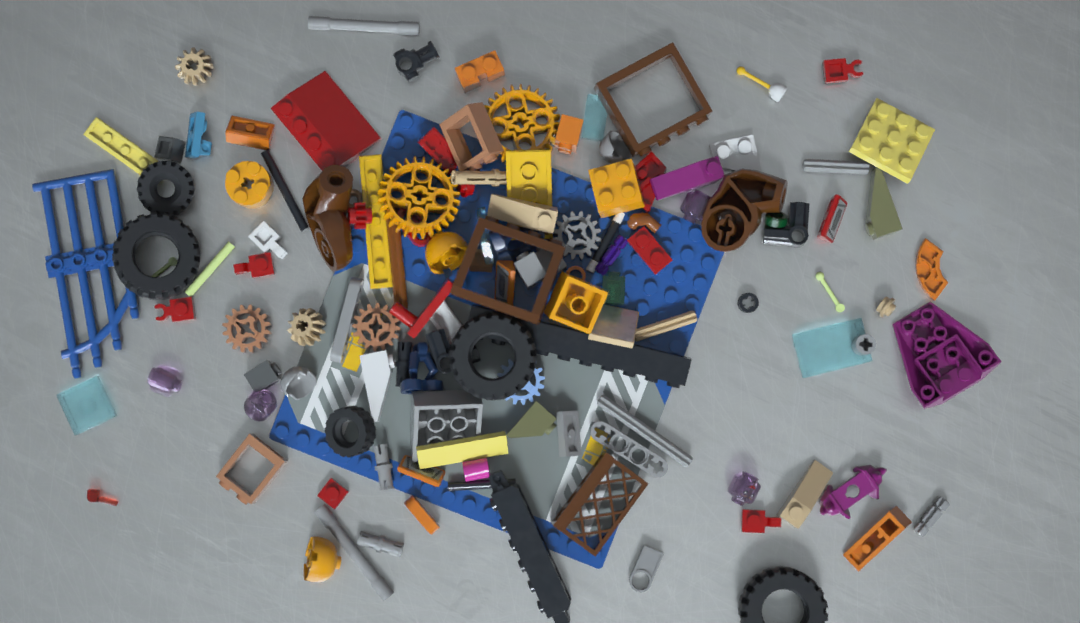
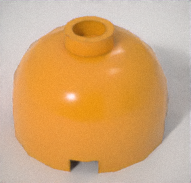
(445, 251)
(321, 560)

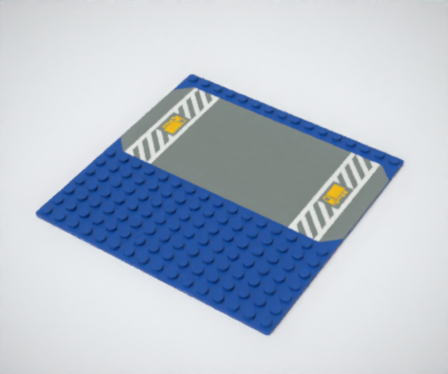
(569, 386)

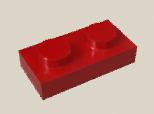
(649, 250)

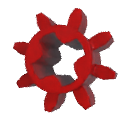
(360, 215)

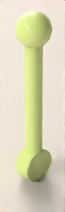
(171, 262)
(839, 307)

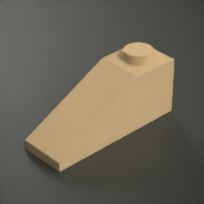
(523, 213)
(805, 495)

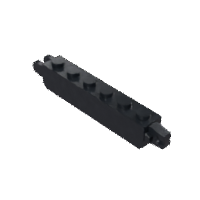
(531, 548)

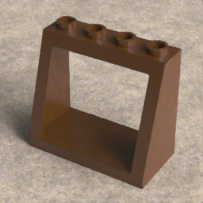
(512, 231)

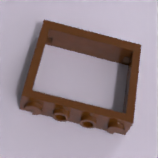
(602, 90)

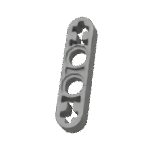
(347, 319)
(627, 451)

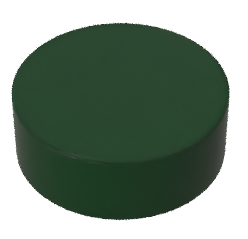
(776, 219)

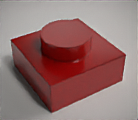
(333, 493)

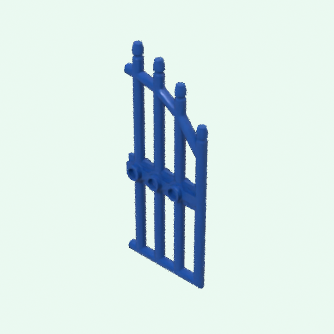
(85, 260)

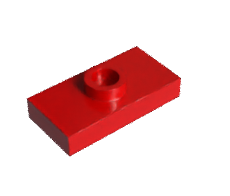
(438, 149)

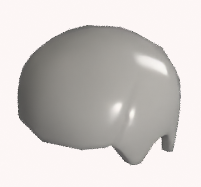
(613, 149)
(298, 382)

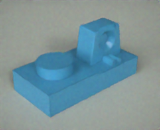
(195, 145)

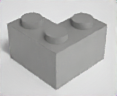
(534, 266)

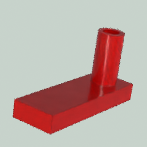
(417, 323)

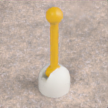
(776, 90)

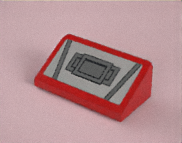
(832, 219)

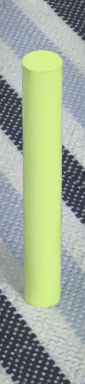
(209, 269)

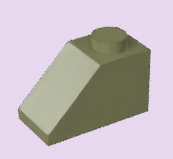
(534, 423)

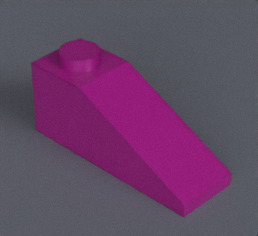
(687, 178)

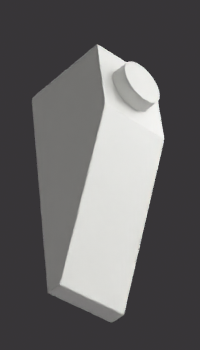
(377, 376)

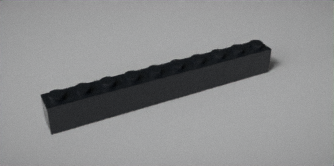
(575, 344)

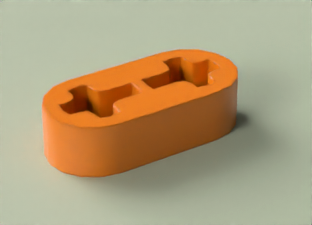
(422, 515)

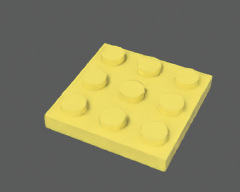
(892, 140)

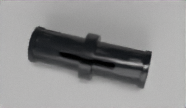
(402, 363)

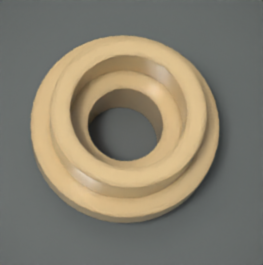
(886, 307)

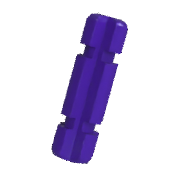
(611, 255)

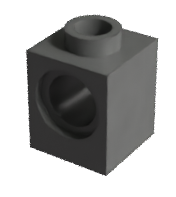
(263, 375)

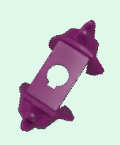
(866, 480)

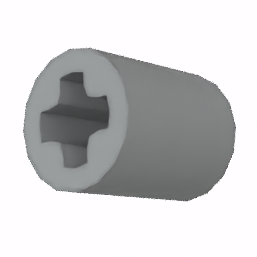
(863, 344)

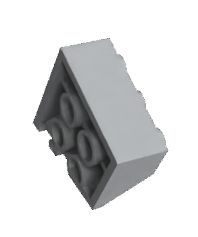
(443, 417)

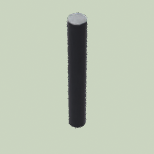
(472, 485)

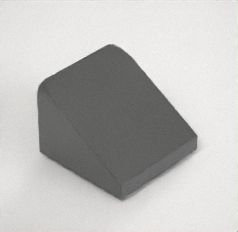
(170, 149)

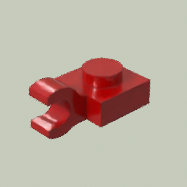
(259, 266)
(755, 521)

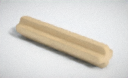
(665, 325)

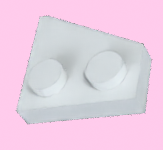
(737, 153)

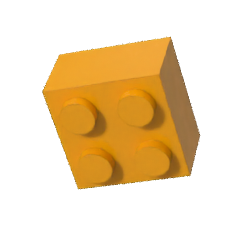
(616, 188)
(575, 302)

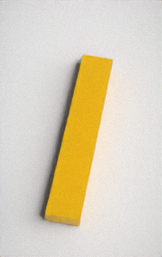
(376, 233)

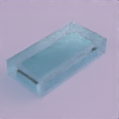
(594, 119)

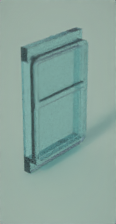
(829, 348)

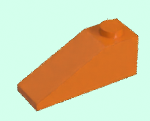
(877, 538)

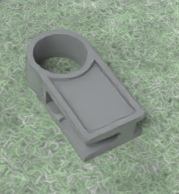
(647, 562)

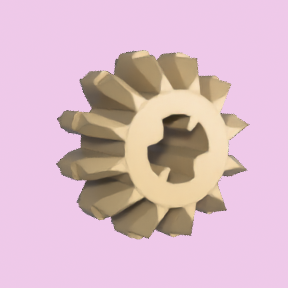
(186, 69)
(306, 327)

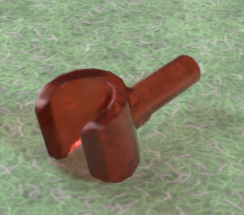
(93, 495)

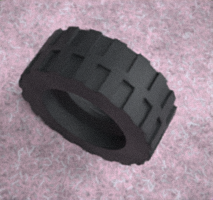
(335, 435)

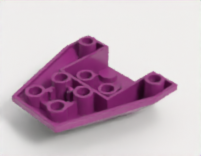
(941, 355)

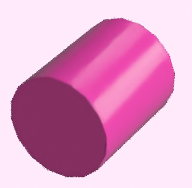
(476, 469)

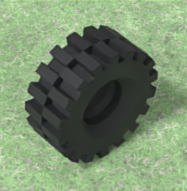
(165, 171)

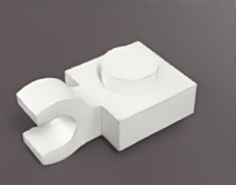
(267, 239)

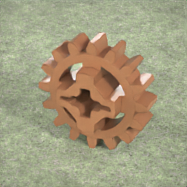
(252, 321)
(366, 326)

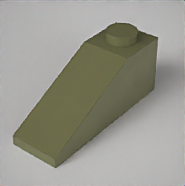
(881, 212)

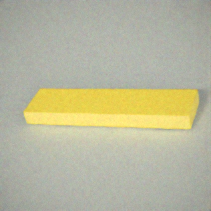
(119, 146)
(462, 450)

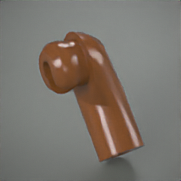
(641, 219)

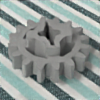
(586, 241)

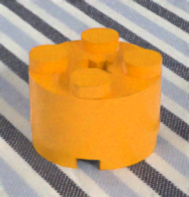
(261, 188)

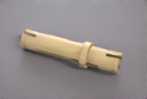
(491, 177)

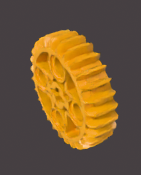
(527, 118)
(409, 199)

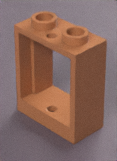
(484, 130)
(265, 450)

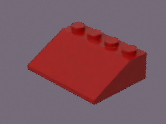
(325, 122)

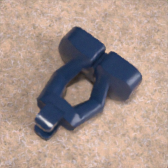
(501, 245)
(413, 383)

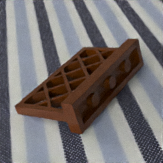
(583, 492)

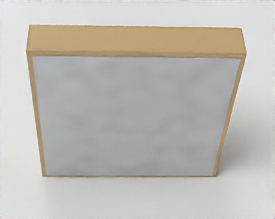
(615, 326)

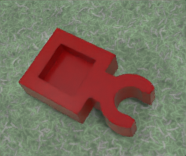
(837, 70)
(179, 310)

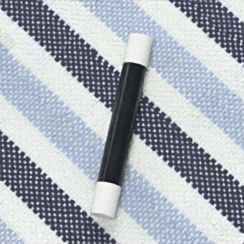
(605, 242)

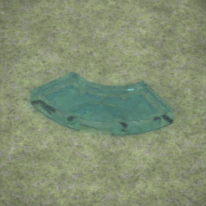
(486, 242)

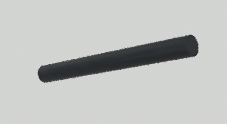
(284, 190)

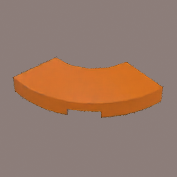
(929, 270)

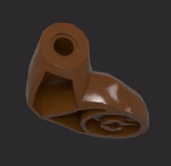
(738, 207)
(326, 211)

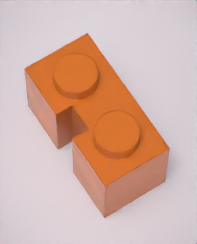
(483, 67)
(568, 134)

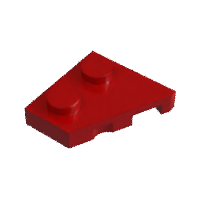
(647, 169)

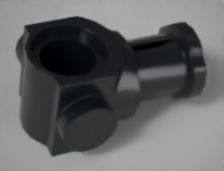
(417, 58)

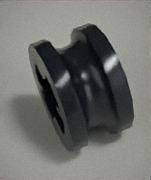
(751, 308)

